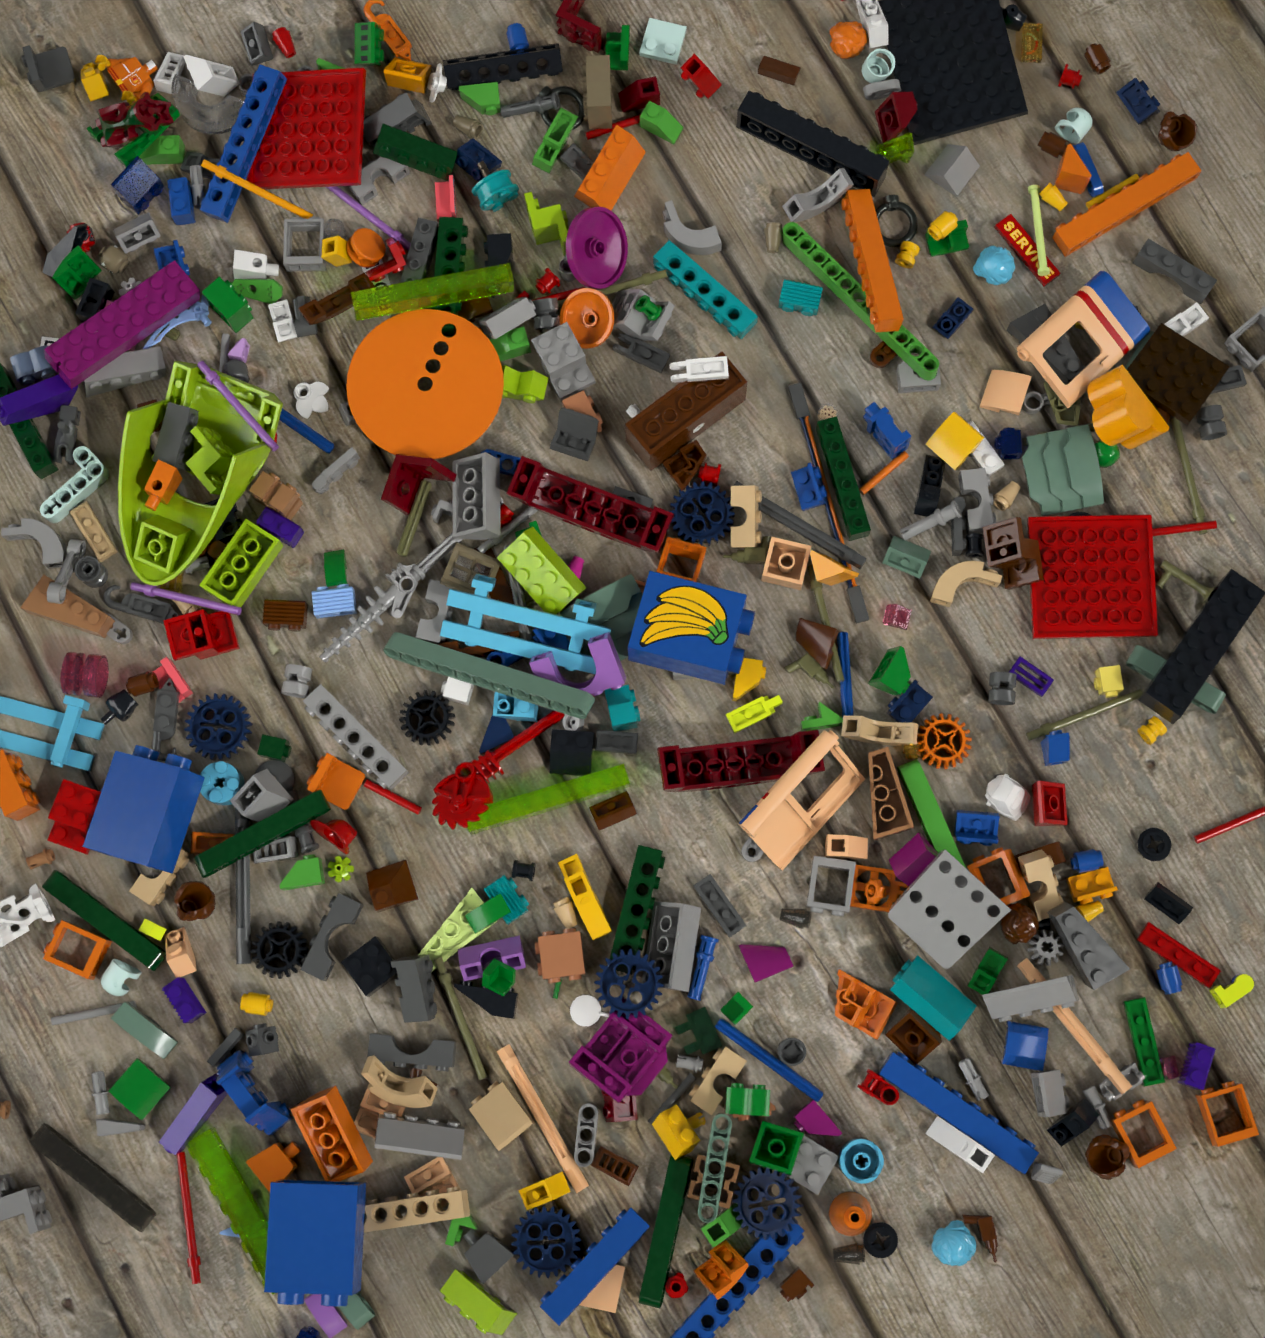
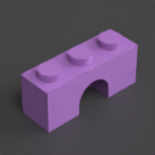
(476, 958)

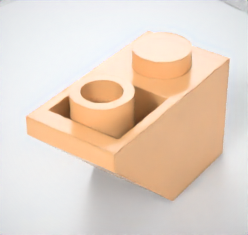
(846, 847)
(179, 953)

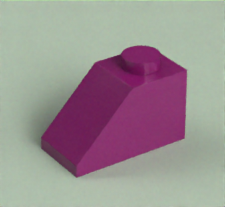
(815, 1121)

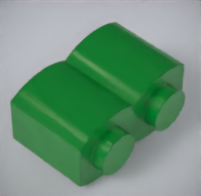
(746, 1100)

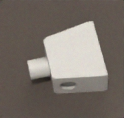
(252, 266)

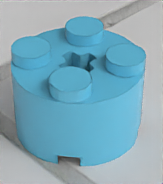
(213, 775)
(871, 1167)

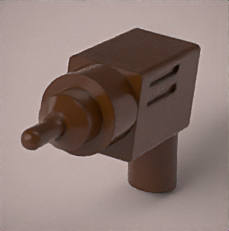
(986, 1231)

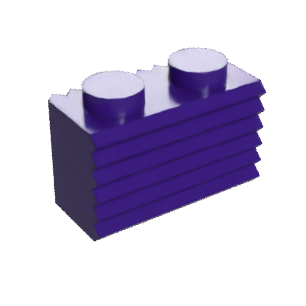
(280, 527)
(184, 1000)
(1196, 1066)

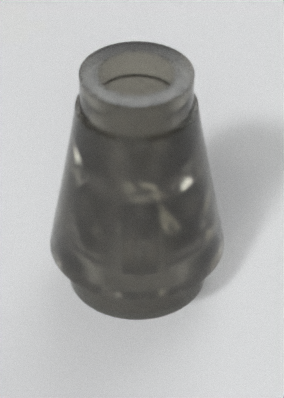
(797, 917)
(849, 1254)

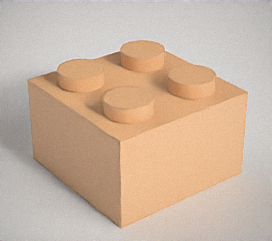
(786, 563)

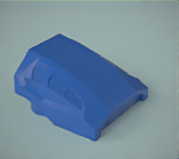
(1025, 1046)

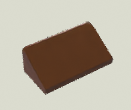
(778, 70)
(613, 810)

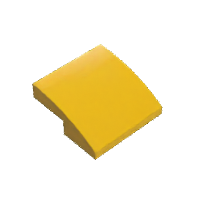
(954, 440)

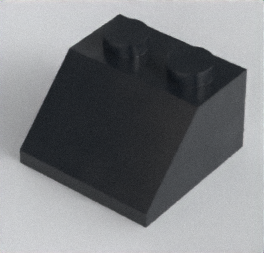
(571, 752)

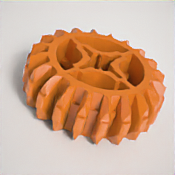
(957, 730)

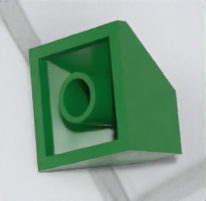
(892, 672)
(776, 1147)

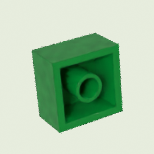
(228, 304)

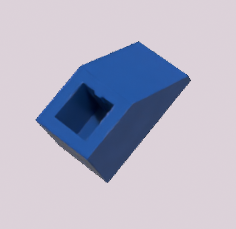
(1056, 748)

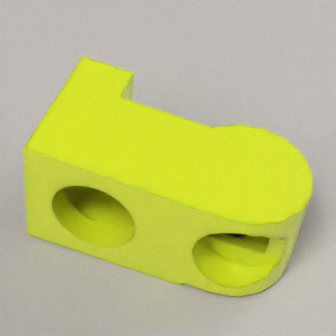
(1239, 987)

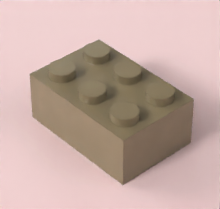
(597, 92)

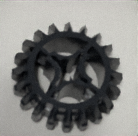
(422, 725)
(287, 944)

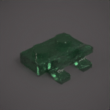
(703, 1031)

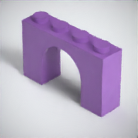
(607, 662)

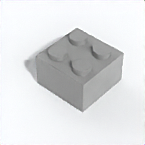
(813, 1165)

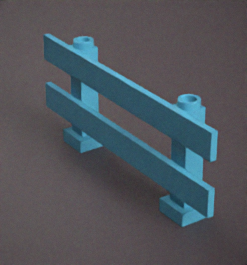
(481, 605)
(67, 722)

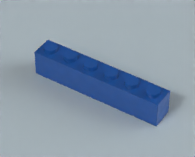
(594, 1267)

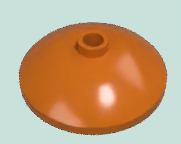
(578, 313)

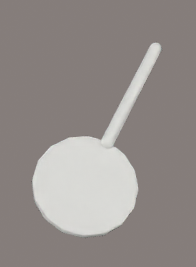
(586, 1010)

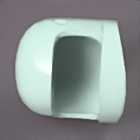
(875, 68)
(1078, 120)
(116, 974)

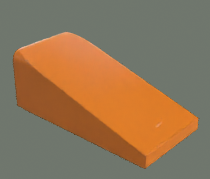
(203, 841)

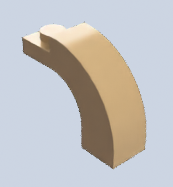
(961, 573)
(879, 732)
(395, 1089)

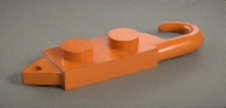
(393, 36)

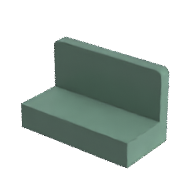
(906, 557)

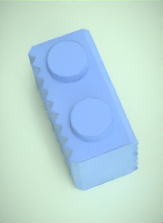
(334, 601)

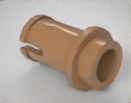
(39, 859)

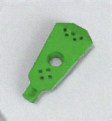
(261, 293)

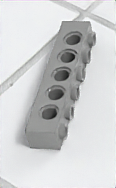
(321, 697)

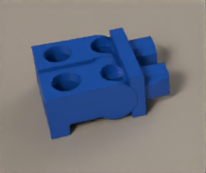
(885, 431)

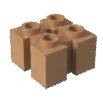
(275, 495)
(730, 1174)

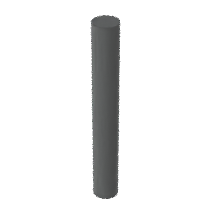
(674, 1096)

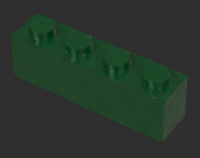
(415, 152)

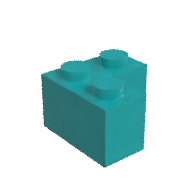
(621, 708)

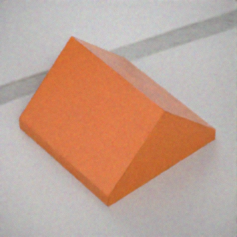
(1072, 172)

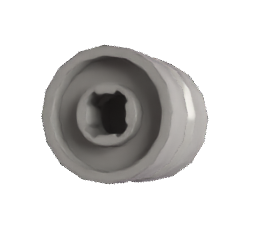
(296, 681)

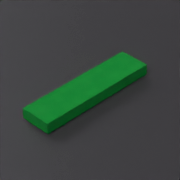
(1144, 1041)

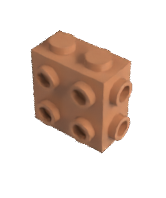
(560, 955)

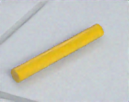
(1115, 189)

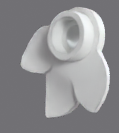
(436, 83)
(313, 400)

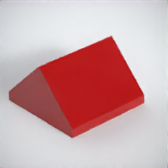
(1049, 804)

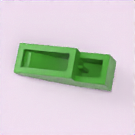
(554, 140)

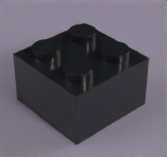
(370, 966)

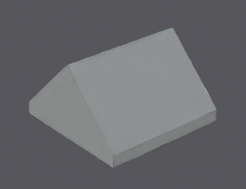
(953, 168)

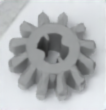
(1045, 939)

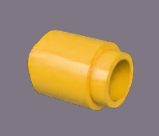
(943, 225)
(256, 1003)

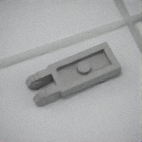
(335, 471)

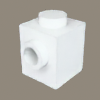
(457, 691)

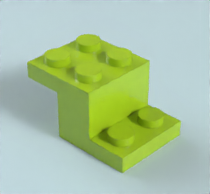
(547, 223)
(211, 459)

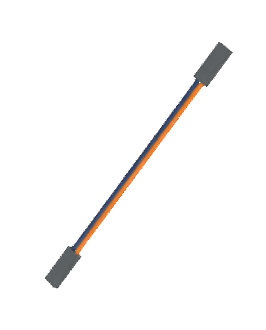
(802, 411)

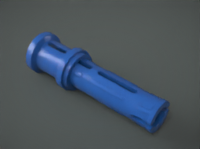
(704, 957)

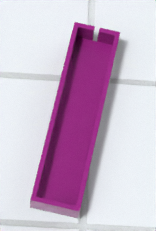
(122, 324)

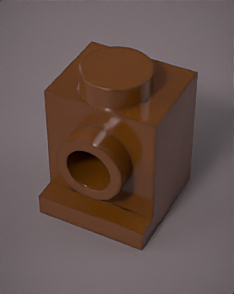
(795, 1285)

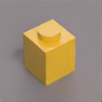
(335, 251)

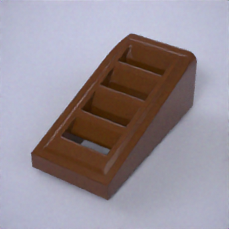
(633, 1167)

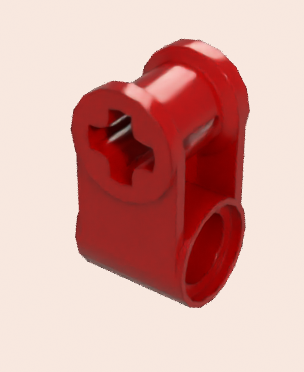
(877, 1087)

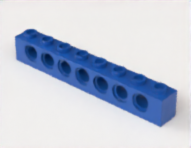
(252, 139)
(750, 1285)

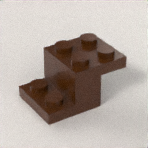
(1013, 553)

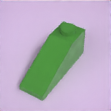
(165, 150)
(512, 344)

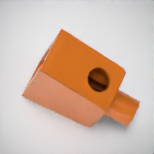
(162, 484)
(274, 1163)

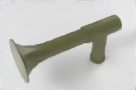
(1172, 570)

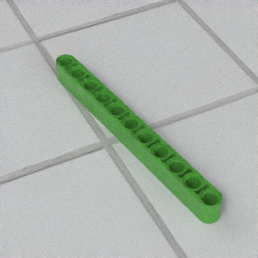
(854, 292)

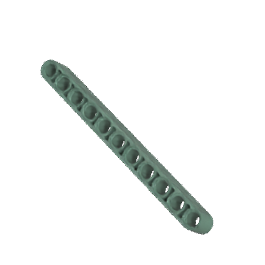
(489, 675)

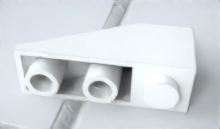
(873, 22)
(960, 1144)

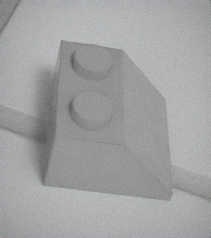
(1049, 1093)

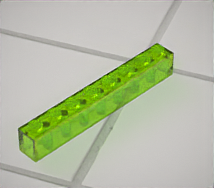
(432, 291)
(551, 798)
(233, 1194)

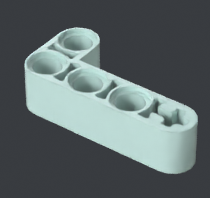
(71, 487)

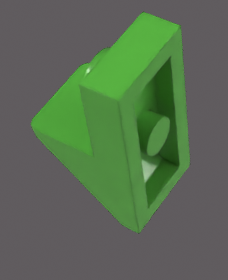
(827, 719)
(455, 1233)

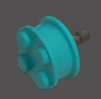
(494, 188)

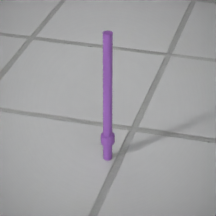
(396, 235)
(214, 379)
(151, 590)

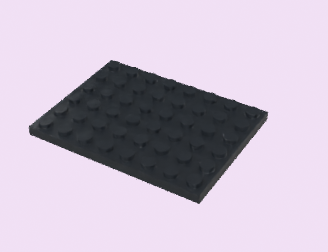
(954, 63)

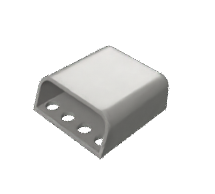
(947, 910)

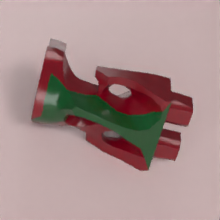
(120, 128)

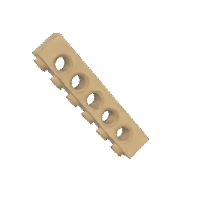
(457, 1208)

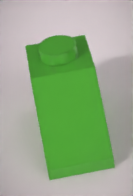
(482, 97)
(660, 122)
(304, 874)

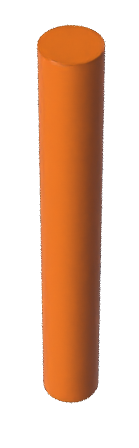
(883, 473)

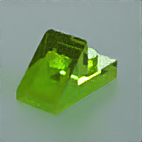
(897, 148)

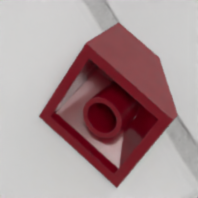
(895, 114)

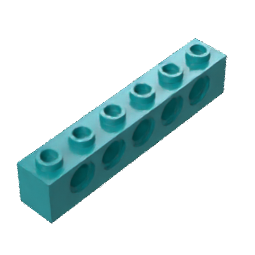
(687, 267)

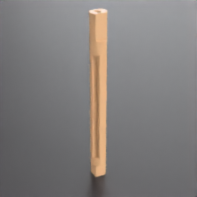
(1080, 1033)
(543, 1119)

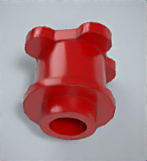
(1070, 77)
(547, 282)
(710, 473)
(678, 1278)

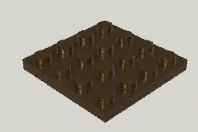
(1176, 373)

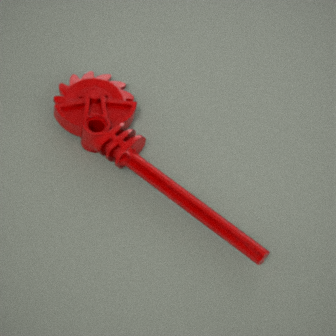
(467, 790)

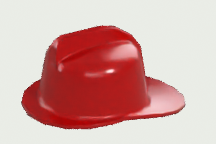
(336, 832)

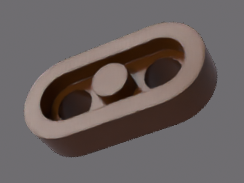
(885, 352)

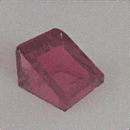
(897, 616)
(1169, 1067)

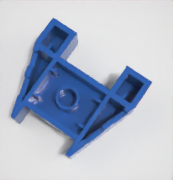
(251, 1103)

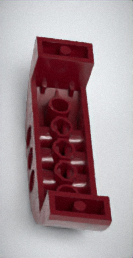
(589, 507)
(732, 763)

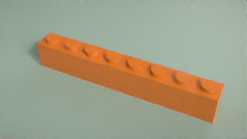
(1126, 204)
(872, 260)

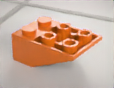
(15, 792)

